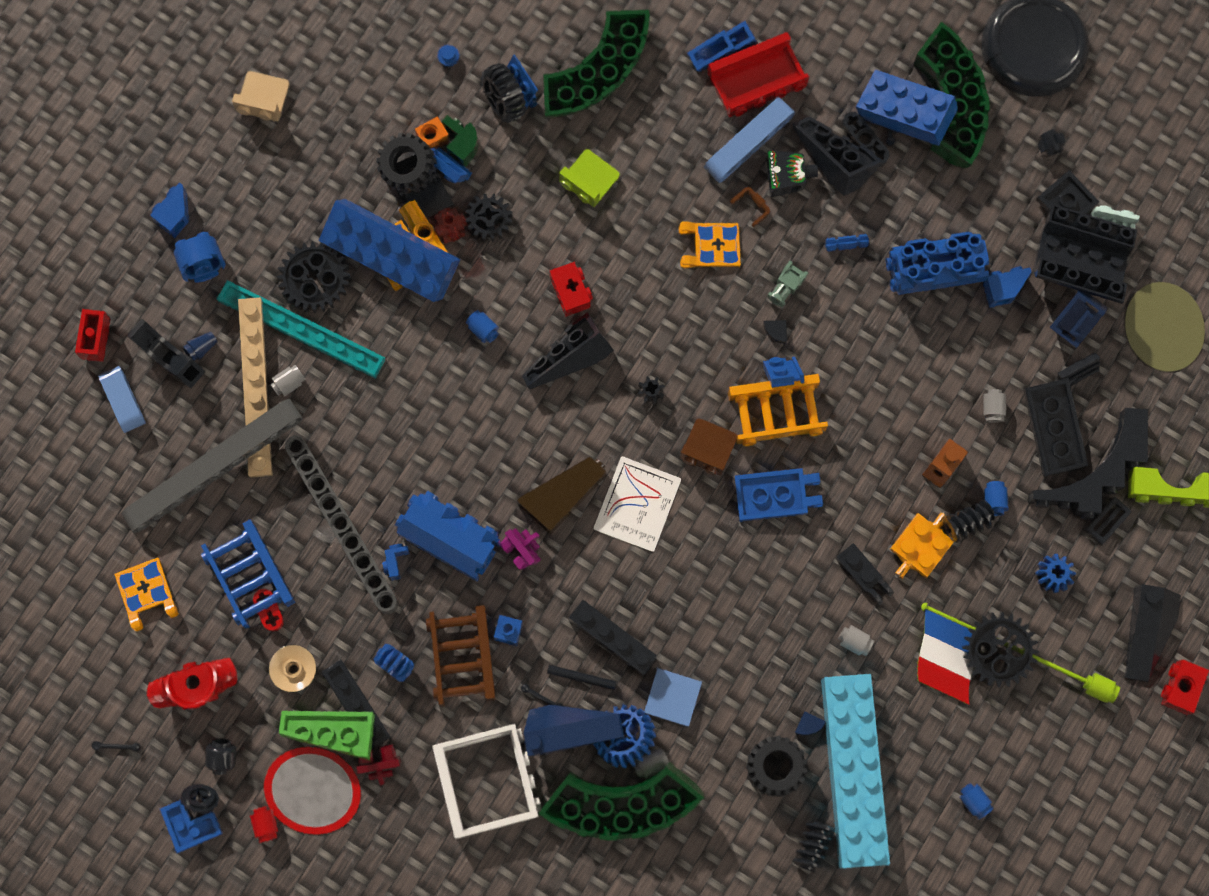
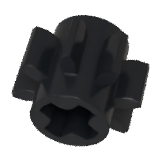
(1051, 142)
(647, 394)

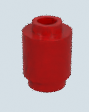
(264, 824)

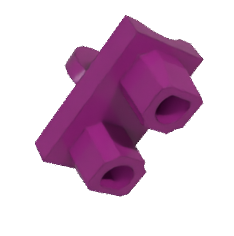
(527, 554)

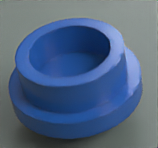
(448, 55)

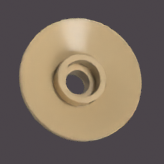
(280, 668)

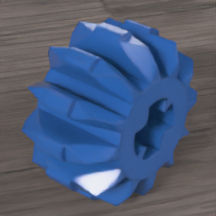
(1060, 567)
(394, 662)

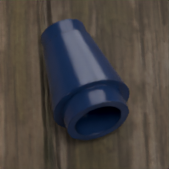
(199, 346)

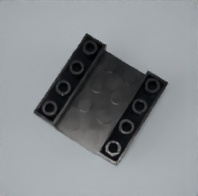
(1084, 253)

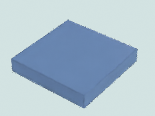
(672, 697)

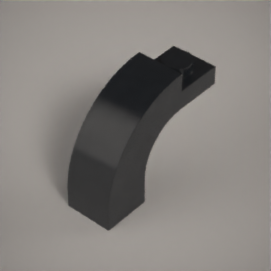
(165, 354)

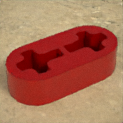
(264, 617)

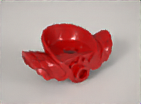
(172, 688)

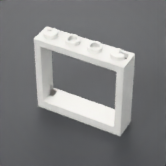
(527, 780)

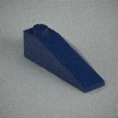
(564, 728)

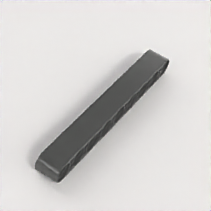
(211, 466)
(336, 514)

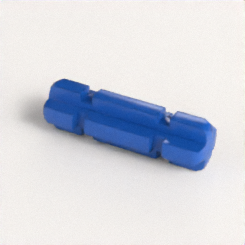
(847, 242)

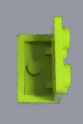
(589, 178)

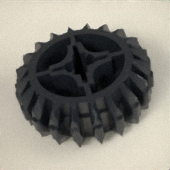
(503, 93)

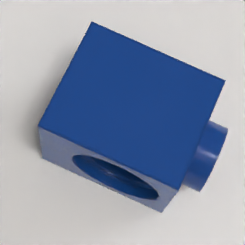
(508, 630)

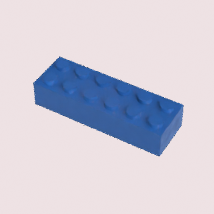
(389, 250)

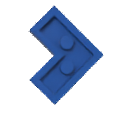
(188, 832)

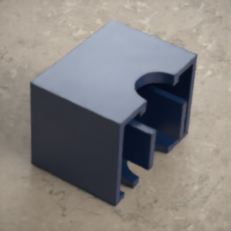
(1078, 318)

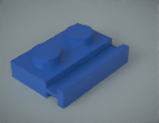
(451, 168)
(782, 372)

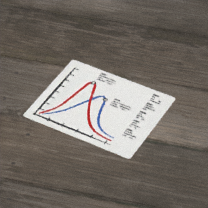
(637, 504)

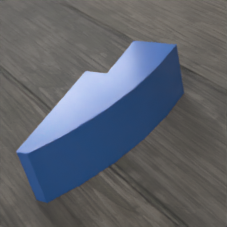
(722, 45)

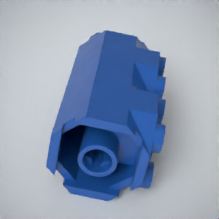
(938, 264)
(447, 535)

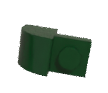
(465, 141)

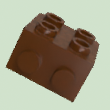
(708, 447)

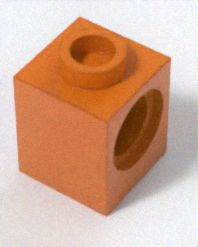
(433, 127)

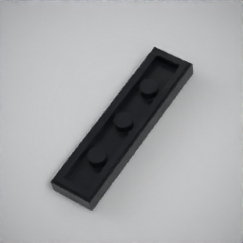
(353, 698)

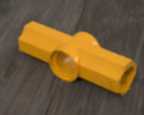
(417, 221)

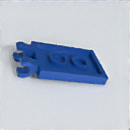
(775, 494)

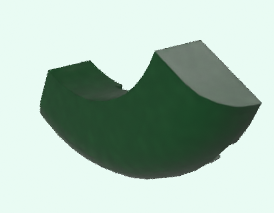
(602, 69)
(955, 72)
(622, 811)

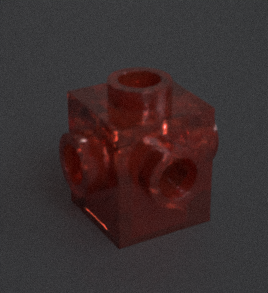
(453, 231)

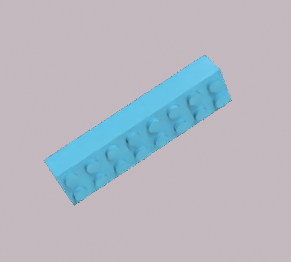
(855, 771)

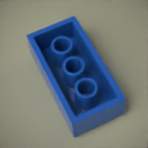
(907, 107)

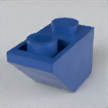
(172, 211)
(1004, 287)

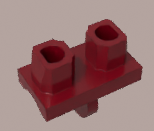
(388, 760)

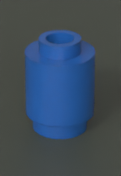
(482, 326)
(997, 496)
(976, 800)

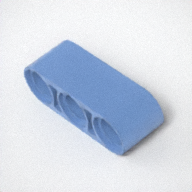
(122, 399)

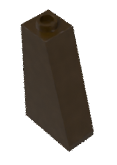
(561, 495)

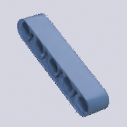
(749, 140)

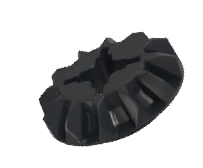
(205, 793)

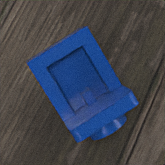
(390, 565)

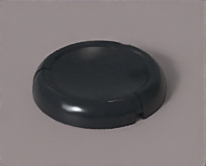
(1035, 46)

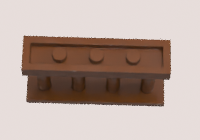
(481, 665)

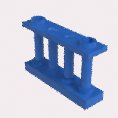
(259, 555)

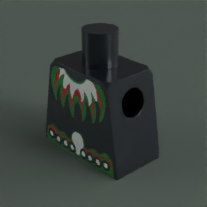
(788, 172)

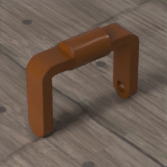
(757, 199)

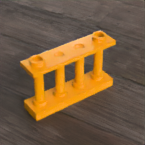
(763, 392)

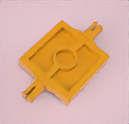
(921, 545)

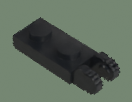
(863, 572)

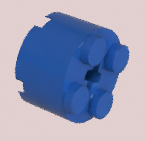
(199, 257)

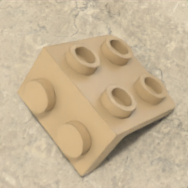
(261, 96)

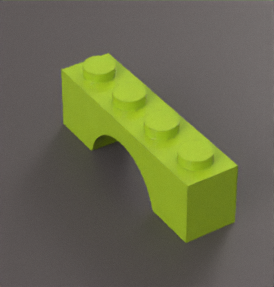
(1147, 485)

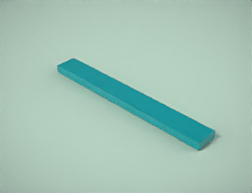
(307, 332)

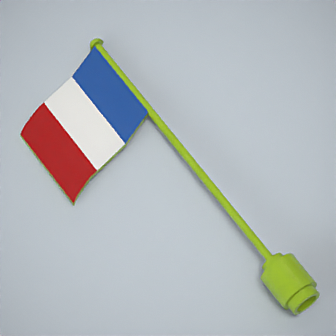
(945, 669)

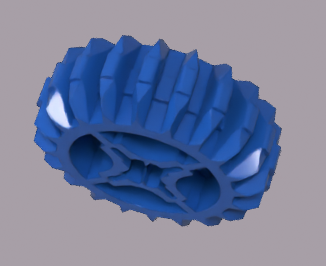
(632, 720)

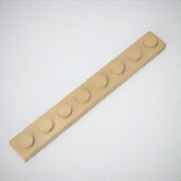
(254, 377)

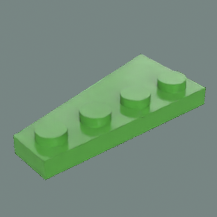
(337, 731)

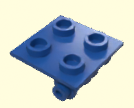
(527, 86)

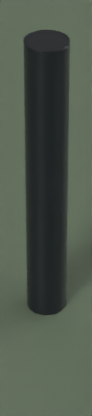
(581, 677)

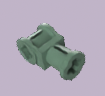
(788, 281)

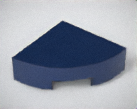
(809, 724)

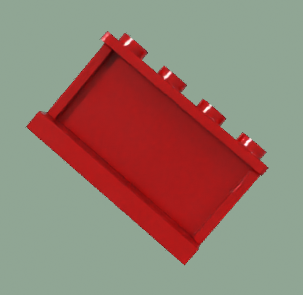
(757, 75)

